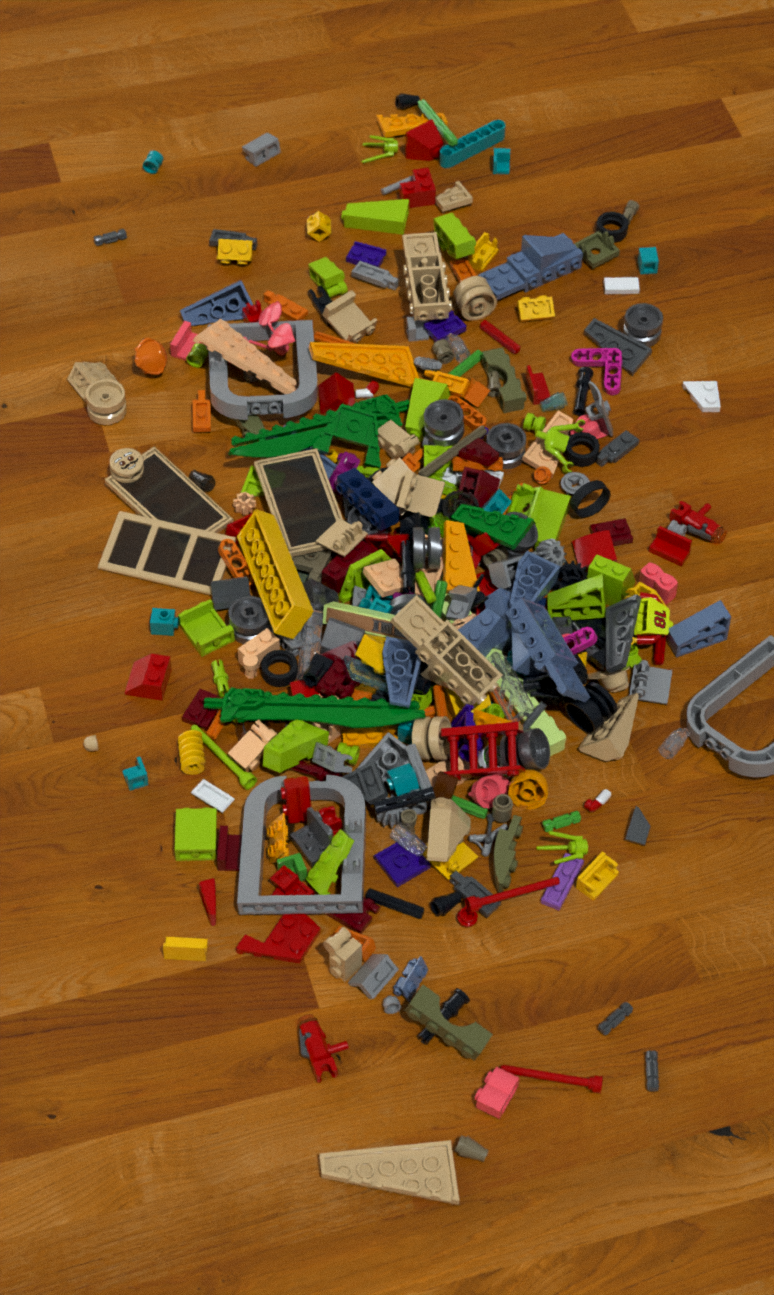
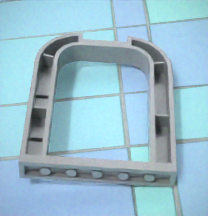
(289, 404)
(720, 693)
(253, 845)

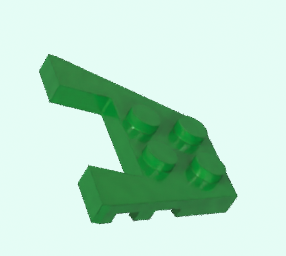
(355, 427)

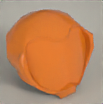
(151, 356)

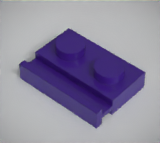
(366, 253)
(441, 328)
(464, 718)

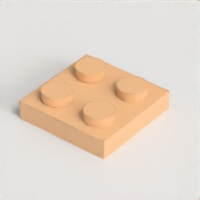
(385, 577)

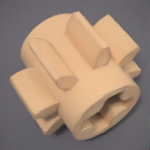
(244, 503)

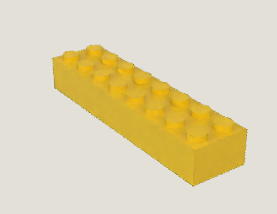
(275, 574)

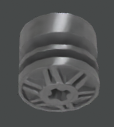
(531, 749)

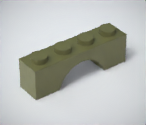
(510, 395)
(467, 1039)

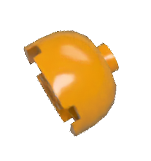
(529, 789)

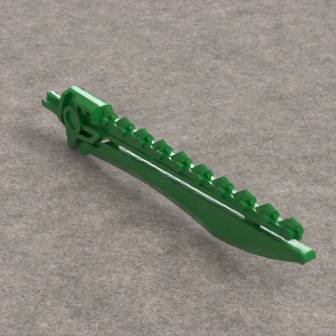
(382, 405)
(259, 705)

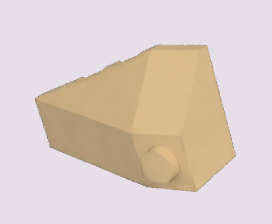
(614, 735)

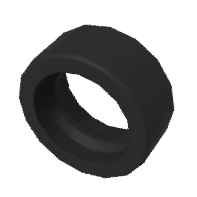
(613, 218)
(584, 439)
(275, 657)

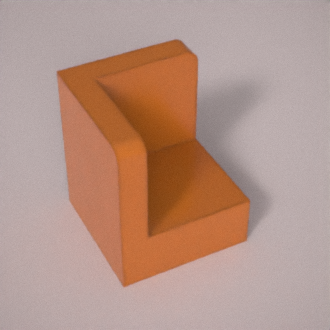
(476, 392)

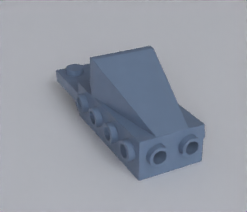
(536, 264)
(541, 648)

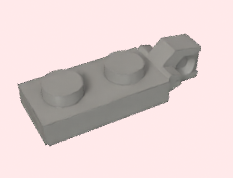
(375, 275)

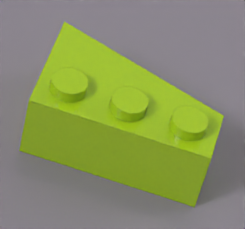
(453, 236)
(579, 600)
(292, 745)

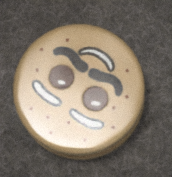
(126, 465)

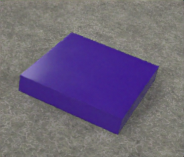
(400, 864)

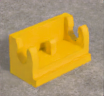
(484, 252)
(597, 876)

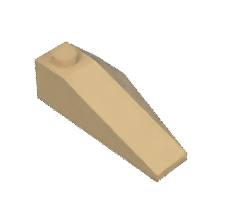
(446, 829)

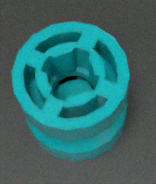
(152, 162)

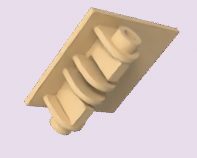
(342, 536)

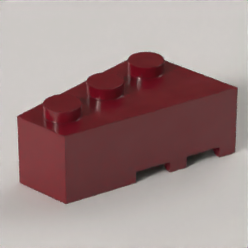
(336, 571)

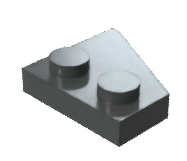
(369, 782)

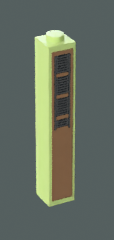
(371, 621)

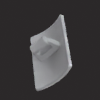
(602, 407)

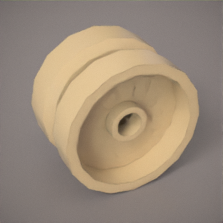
(474, 298)
(106, 401)
(428, 739)

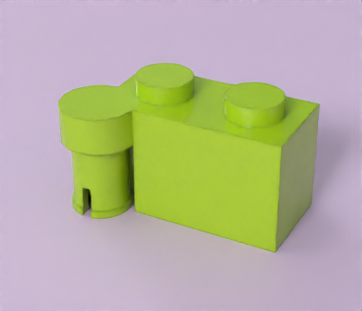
(328, 276)

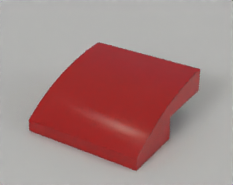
(593, 544)

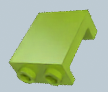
(205, 628)
(195, 834)

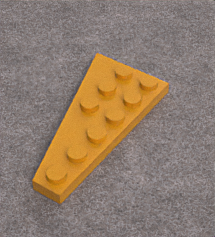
(379, 361)

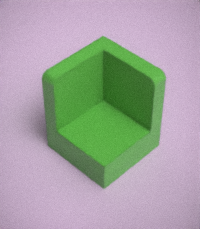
(295, 864)

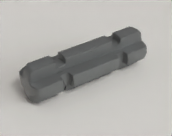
(110, 237)
(615, 1018)
(652, 1071)

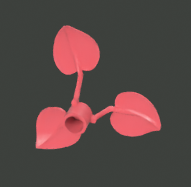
(281, 335)

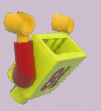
(651, 619)

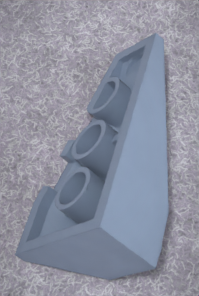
(223, 305)

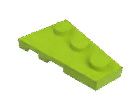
(326, 867)

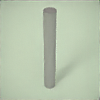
(395, 186)

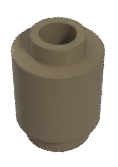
(502, 808)

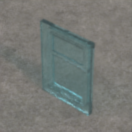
(365, 674)

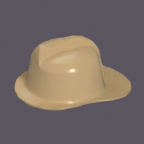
(612, 681)

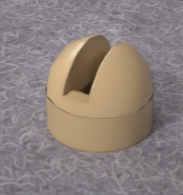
(91, 743)

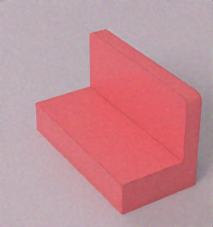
(183, 341)

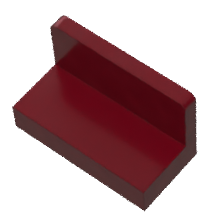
(228, 850)

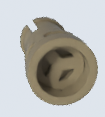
(630, 210)
(494, 384)
(409, 819)

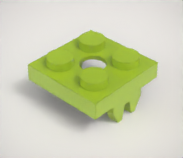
(526, 495)

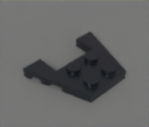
(599, 627)

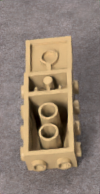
(425, 277)
(449, 655)

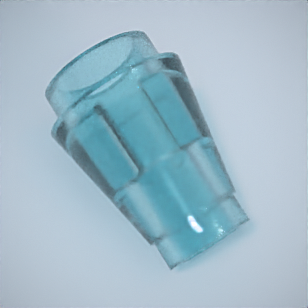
(554, 402)

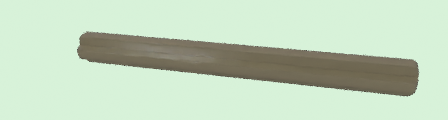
(451, 452)

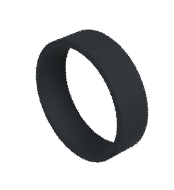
(583, 491)

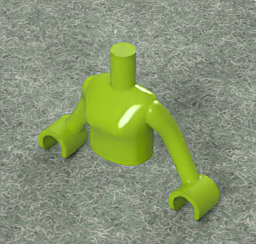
(557, 442)

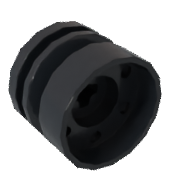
(591, 714)

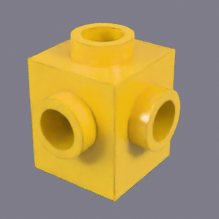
(319, 226)

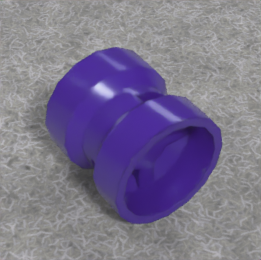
(464, 749)

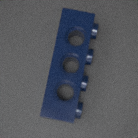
(367, 499)

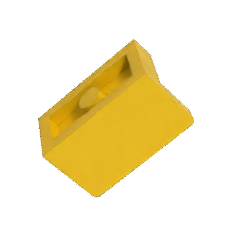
(185, 948)

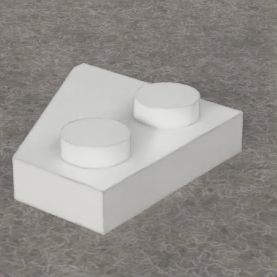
(704, 394)

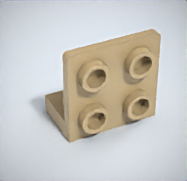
(86, 373)
(420, 494)

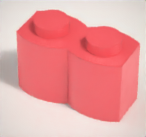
(661, 582)
(497, 1092)

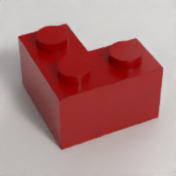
(420, 190)

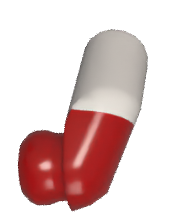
(369, 391)
(601, 799)

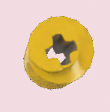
(191, 752)

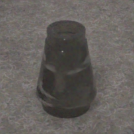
(202, 480)

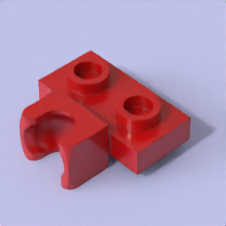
(330, 818)

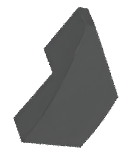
(638, 828)

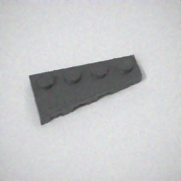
(633, 351)
(619, 631)

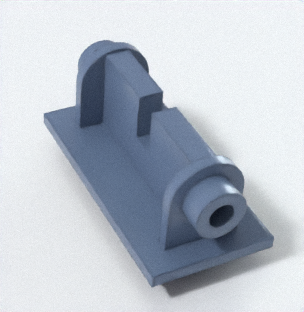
(415, 972)

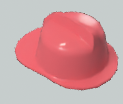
(594, 427)
(487, 788)

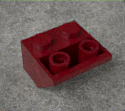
(479, 484)

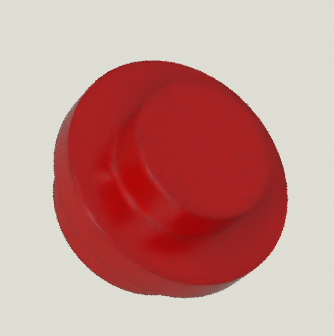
(466, 919)

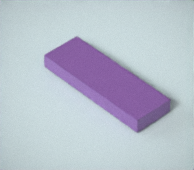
(567, 874)

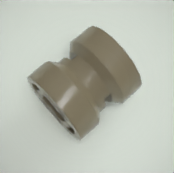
(443, 351)
(498, 554)

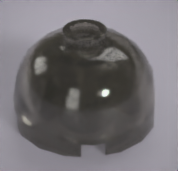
(455, 499)

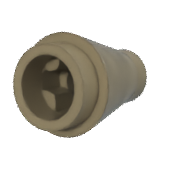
(471, 1149)

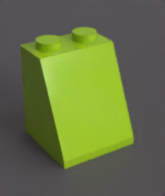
(616, 578)

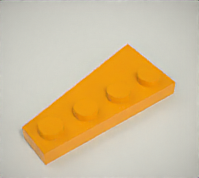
(397, 126)
(457, 558)

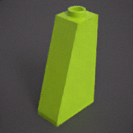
(378, 216)
(423, 394)
(551, 516)

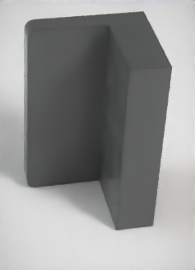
(228, 591)

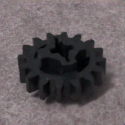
(569, 575)

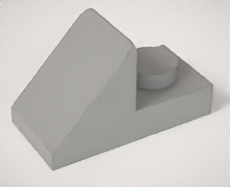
(461, 602)

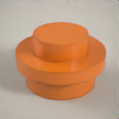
(542, 475)

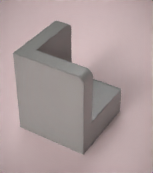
(416, 330)

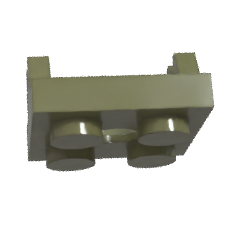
(598, 242)

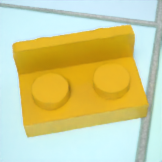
(235, 250)
(535, 309)

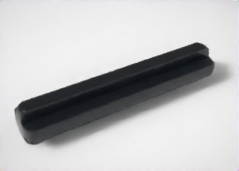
(395, 903)

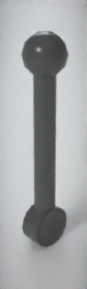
(488, 839)

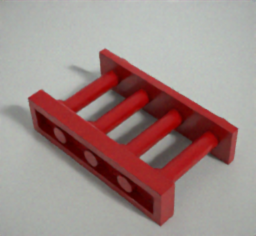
(491, 732)

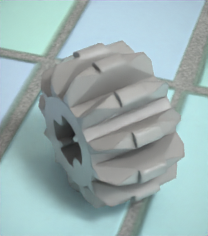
(551, 551)
(391, 817)

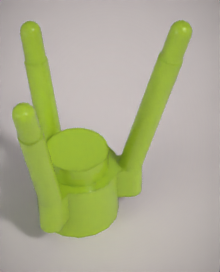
(390, 146)
(577, 846)

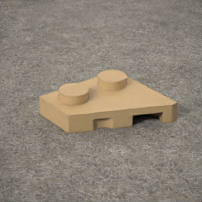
(454, 198)

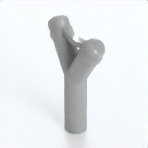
(480, 838)

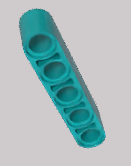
(472, 143)

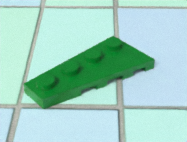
(500, 527)

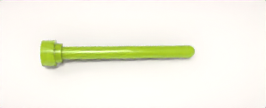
(246, 778)

